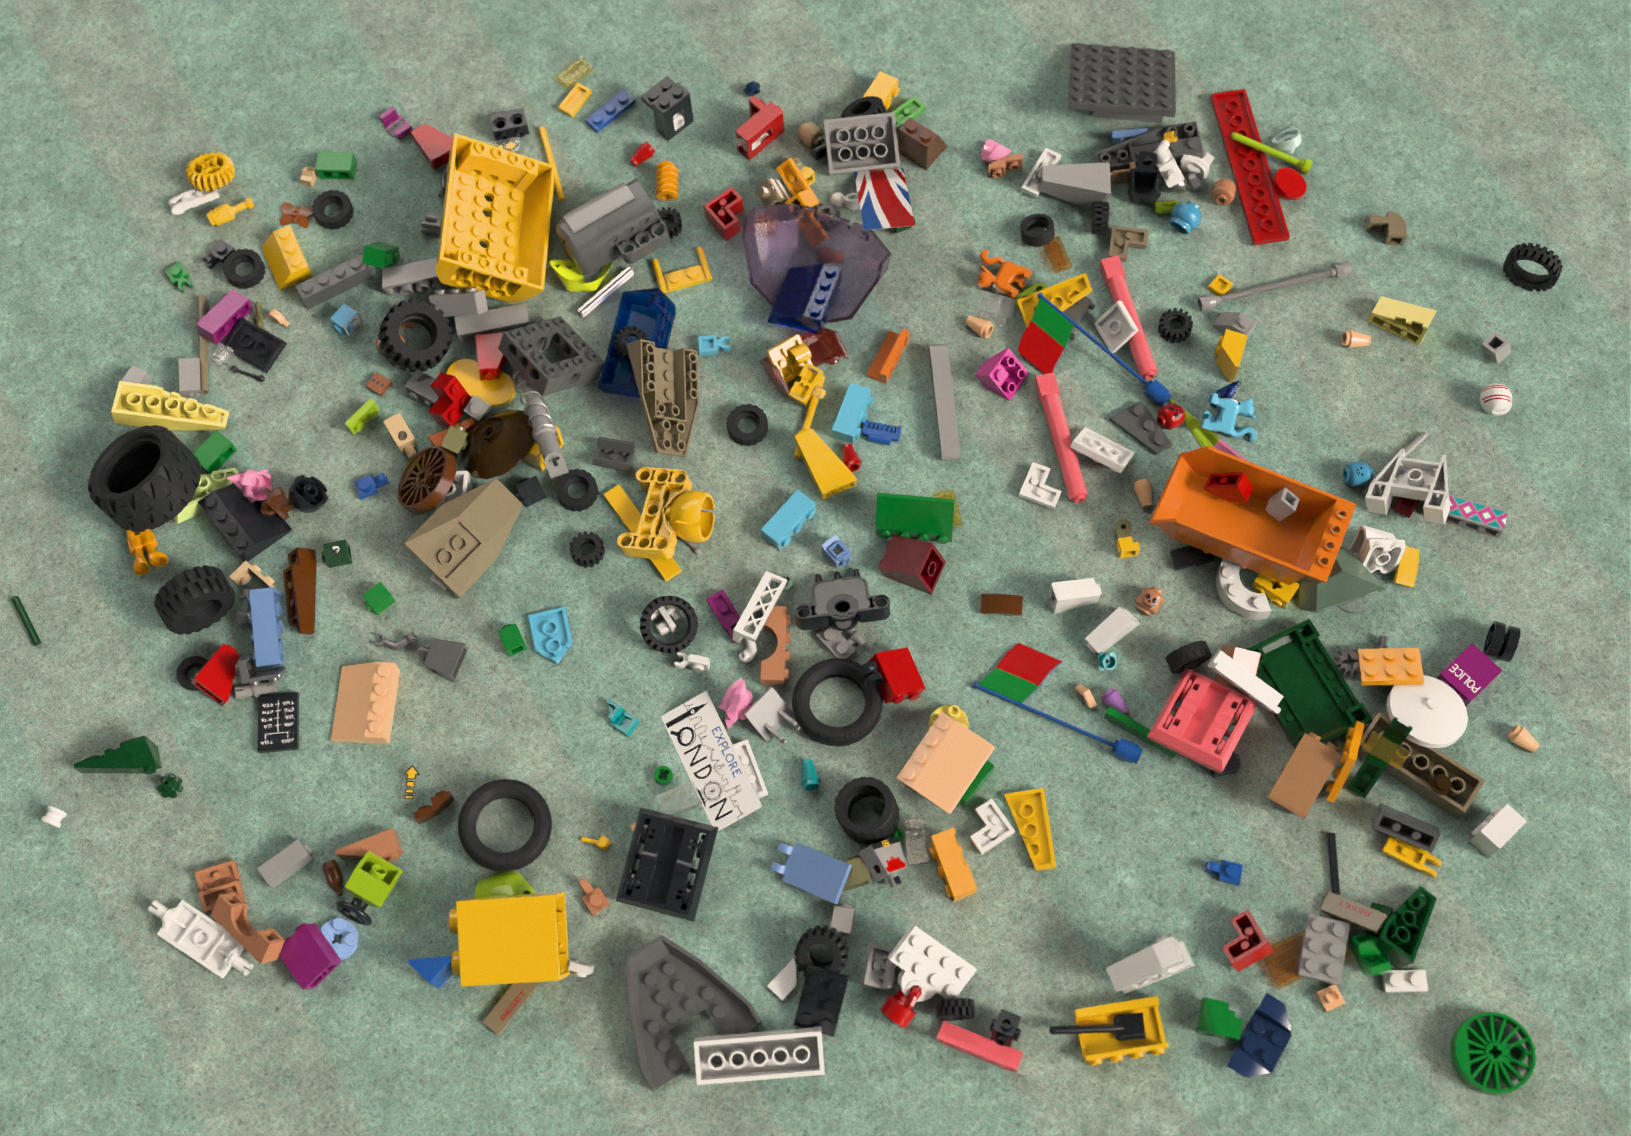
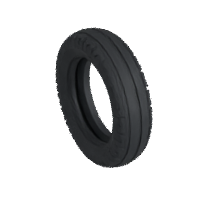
(835, 735)
(504, 860)

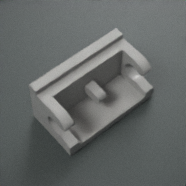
(189, 377)

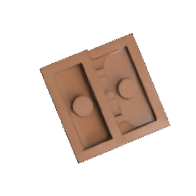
(216, 881)

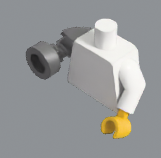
(1170, 169)

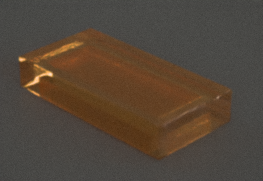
(1057, 255)

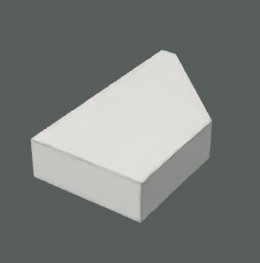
(785, 981)

